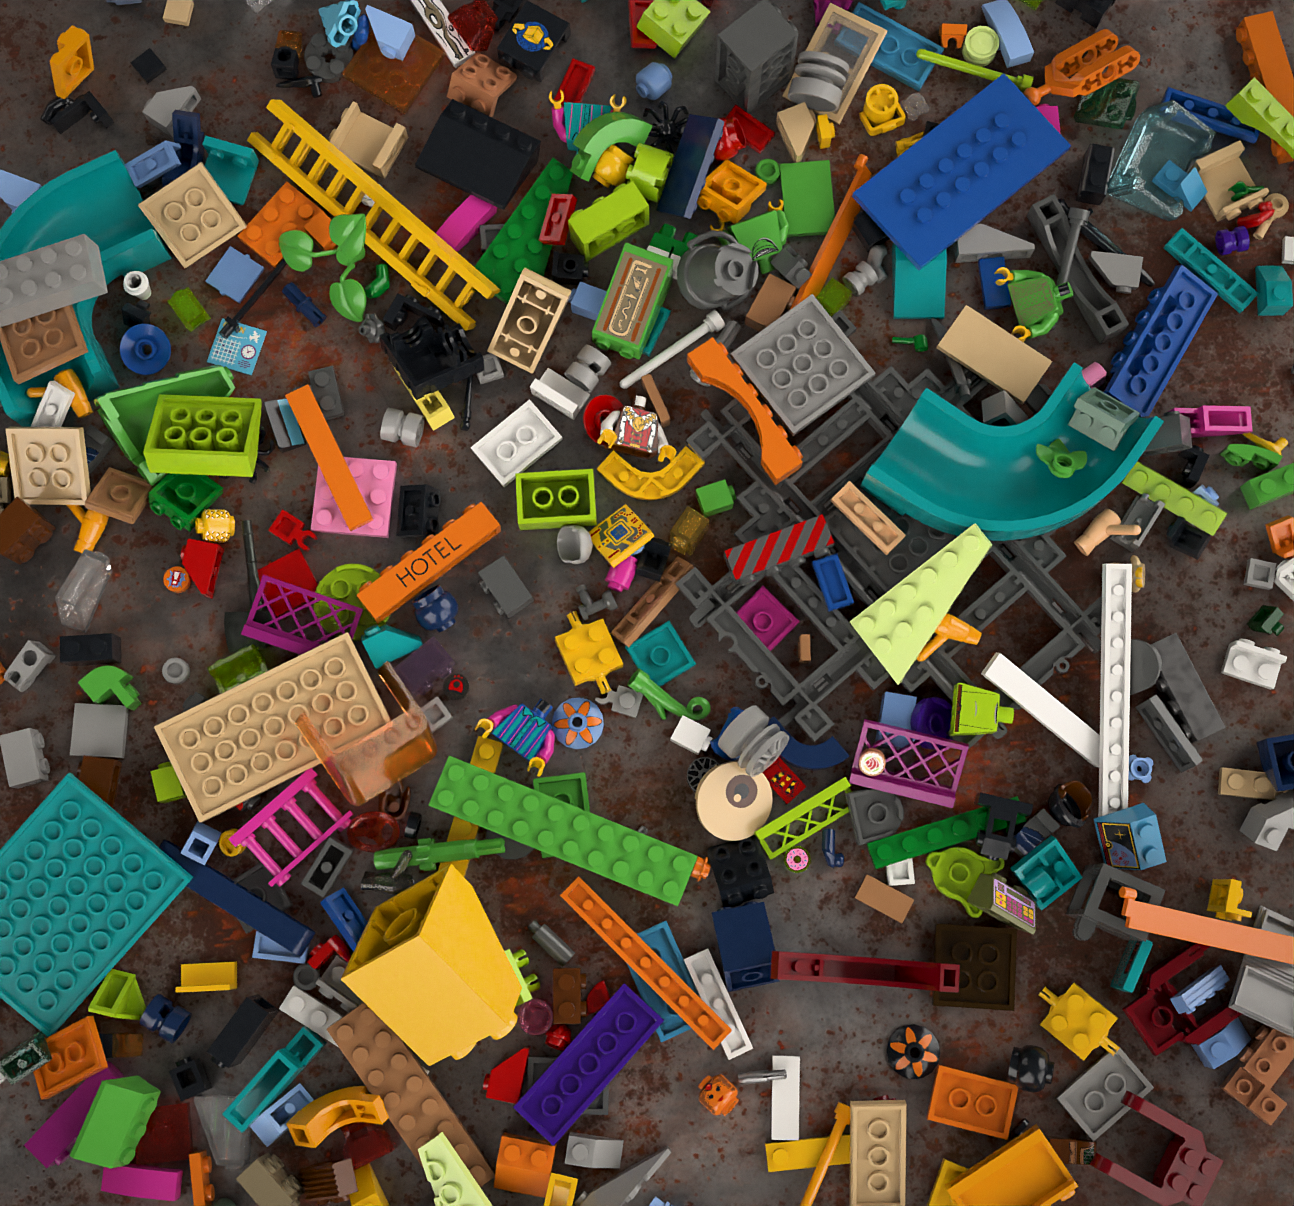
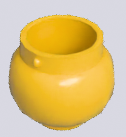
(612, 166)

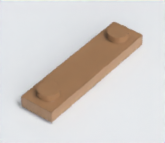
(651, 603)

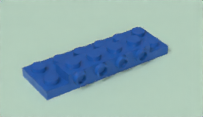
(1159, 340)

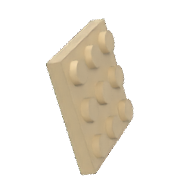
(192, 215)
(49, 465)

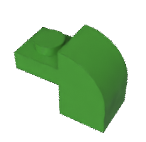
(109, 680)

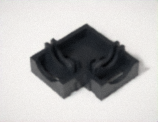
(431, 358)

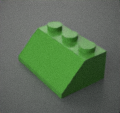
(116, 1122)

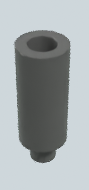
(551, 943)

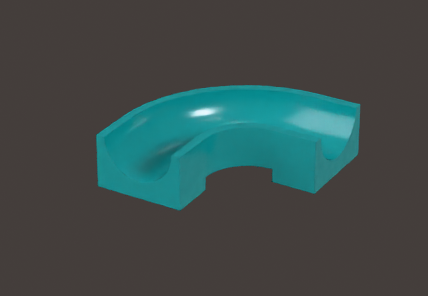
(104, 206)
(969, 472)

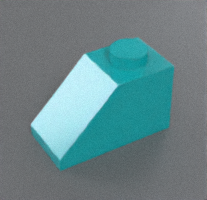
(1274, 290)
(388, 643)

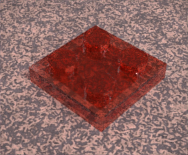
(166, 1135)

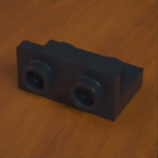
(418, 511)

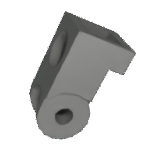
(28, 665)

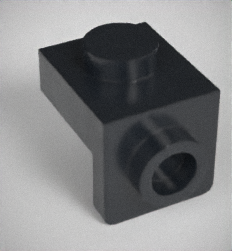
(1187, 538)
(654, 559)

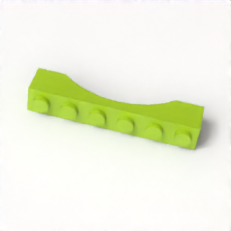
(1259, 109)

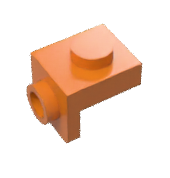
(1282, 536)

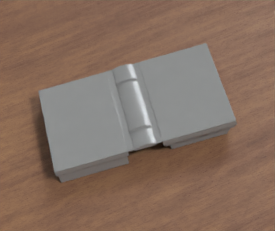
(1265, 985)

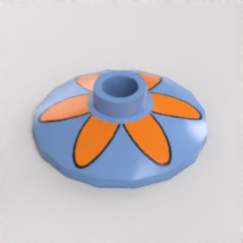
(581, 736)

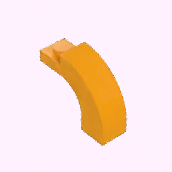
(335, 1110)

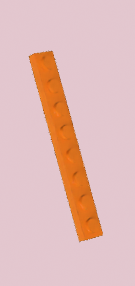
(646, 963)

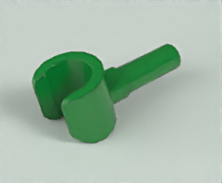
(1240, 190)
(919, 341)

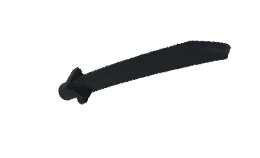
(232, 324)

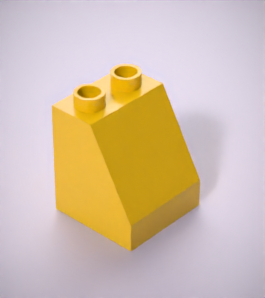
(435, 969)

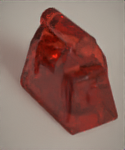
(472, 26)
(368, 1146)

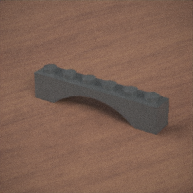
(1095, 304)

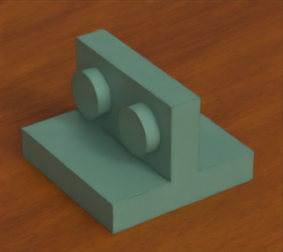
(1102, 418)

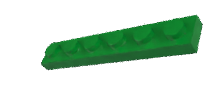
(933, 837)

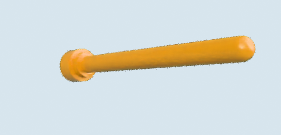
(843, 1118)

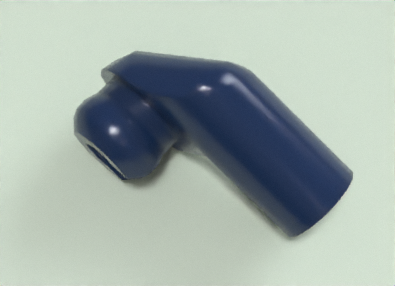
(828, 848)

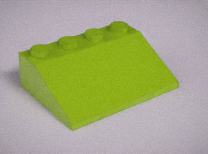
(204, 435)

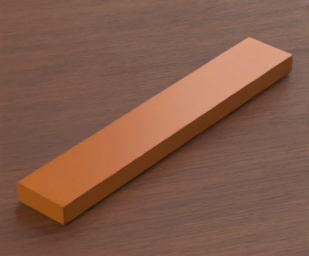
(329, 457)

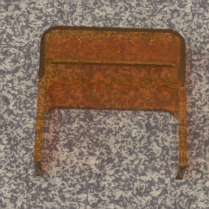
(381, 756)

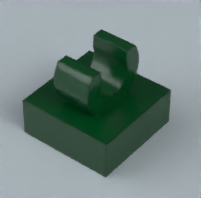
(1267, 620)

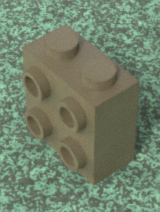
(269, 1183)

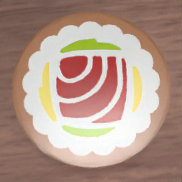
(872, 762)

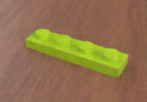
(1176, 498)

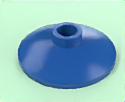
(133, 346)

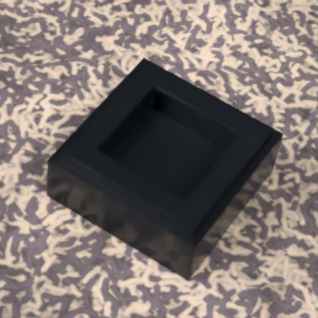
(148, 65)

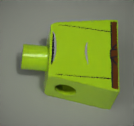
(977, 711)

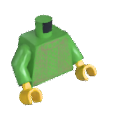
(1034, 300)

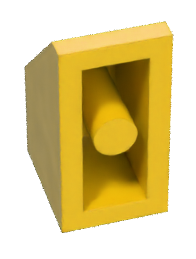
(369, 1189)

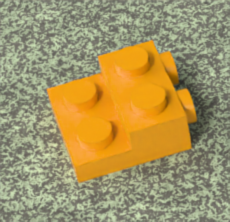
(72, 61)
(730, 192)

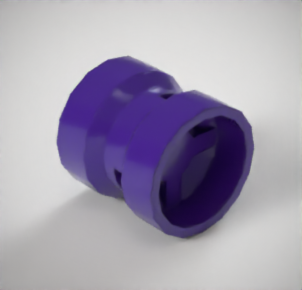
(1232, 240)

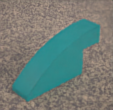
(274, 1078)

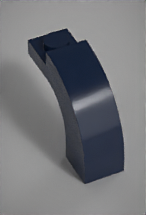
(189, 136)

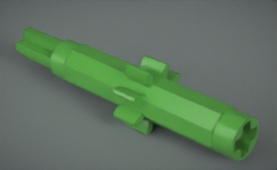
(429, 853)

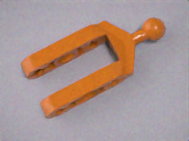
(1088, 69)

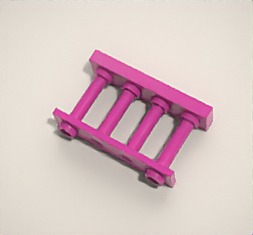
(267, 820)

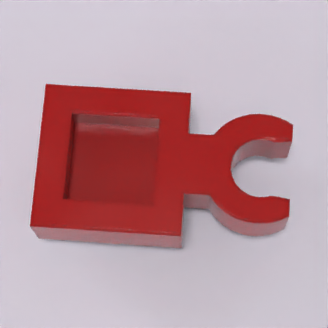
(290, 529)

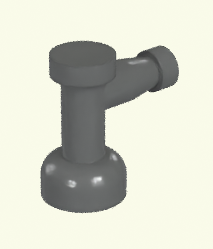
(589, 607)

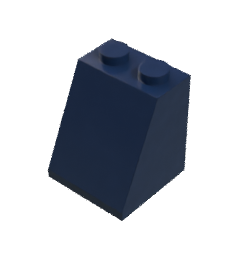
(744, 945)

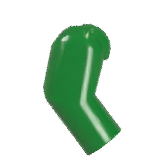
(380, 284)

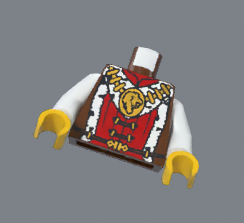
(636, 432)

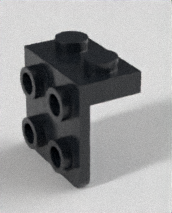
(740, 871)

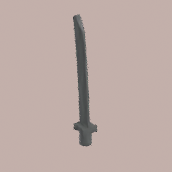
(962, 385)

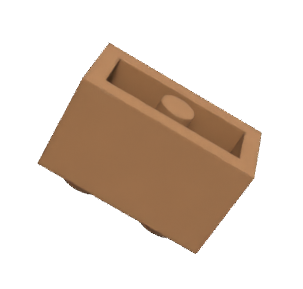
(770, 303)

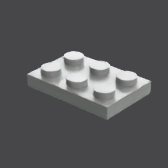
(1097, 1093)

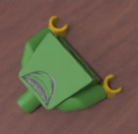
(761, 234)

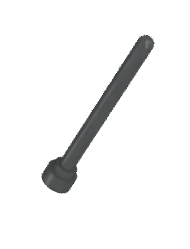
(1077, 219)

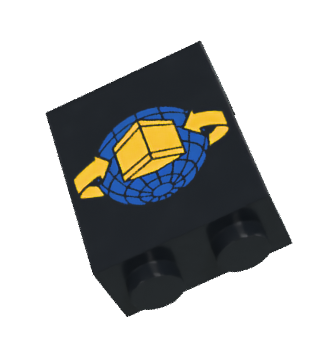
(532, 40)

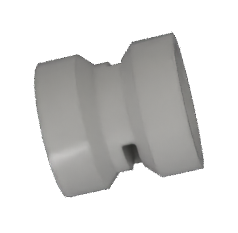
(860, 278)

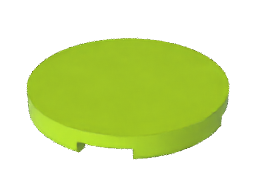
(344, 585)

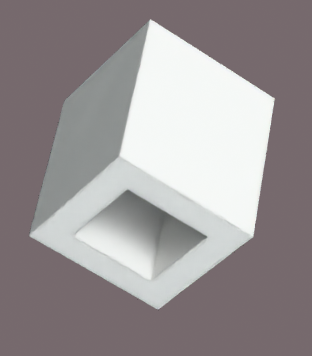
(691, 735)

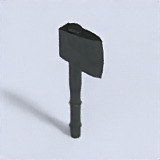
(235, 621)

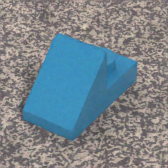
(1181, 184)

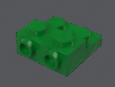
(184, 498)

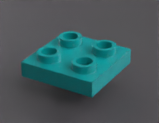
(1046, 872)

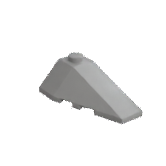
(625, 1184)

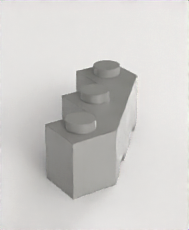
(1269, 822)

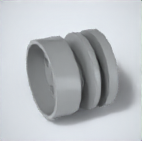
(818, 81)
(753, 741)

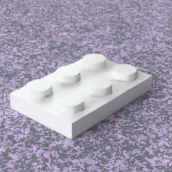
(516, 443)

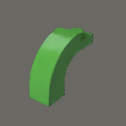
(601, 134)

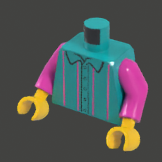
(575, 116)

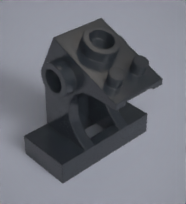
(993, 845)

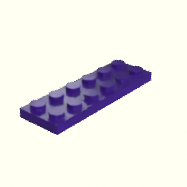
(588, 1064)

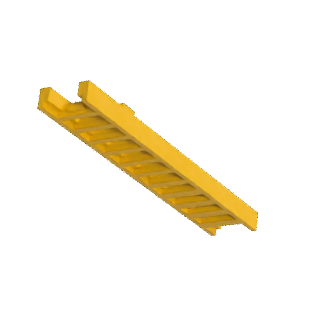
(383, 200)

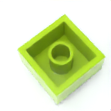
(673, 23)

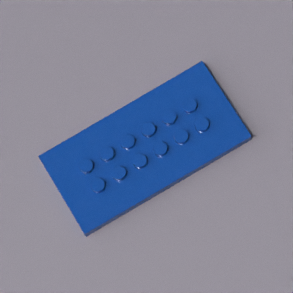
(961, 171)

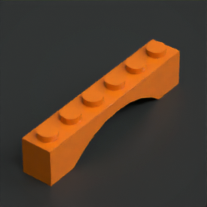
(714, 368)

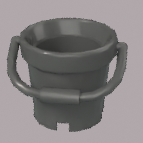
(716, 273)

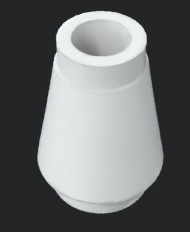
(137, 284)

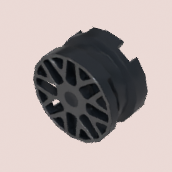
(698, 769)

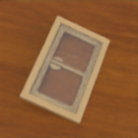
(850, 40)

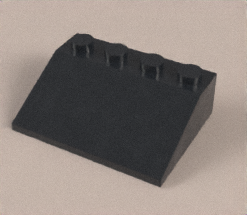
(478, 154)

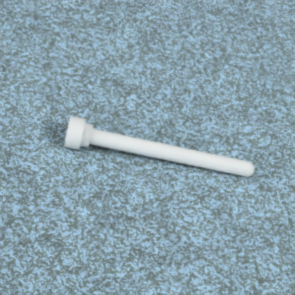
(712, 323)

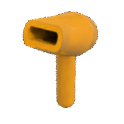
(71, 381)
(91, 528)
(950, 628)

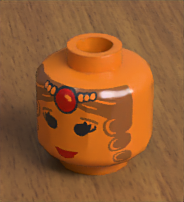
(718, 1094)

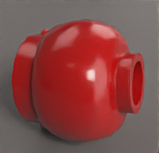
(731, 140)

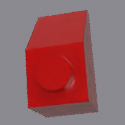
(202, 563)
(507, 1078)

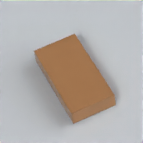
(655, 400)
(884, 898)

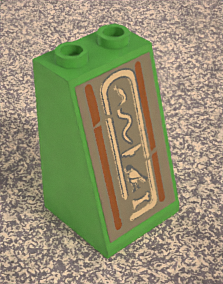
(633, 301)

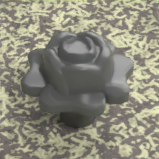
(372, 328)

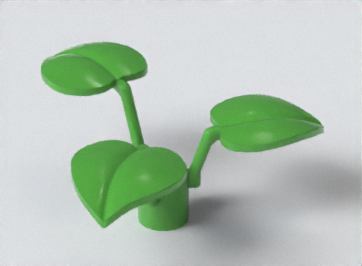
(349, 234)

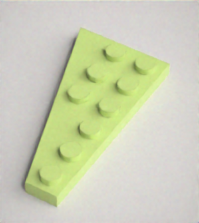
(911, 611)
(449, 1175)

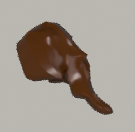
(395, 801)

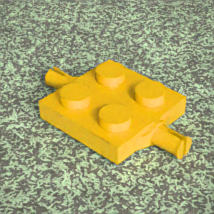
(588, 652)
(1079, 1021)

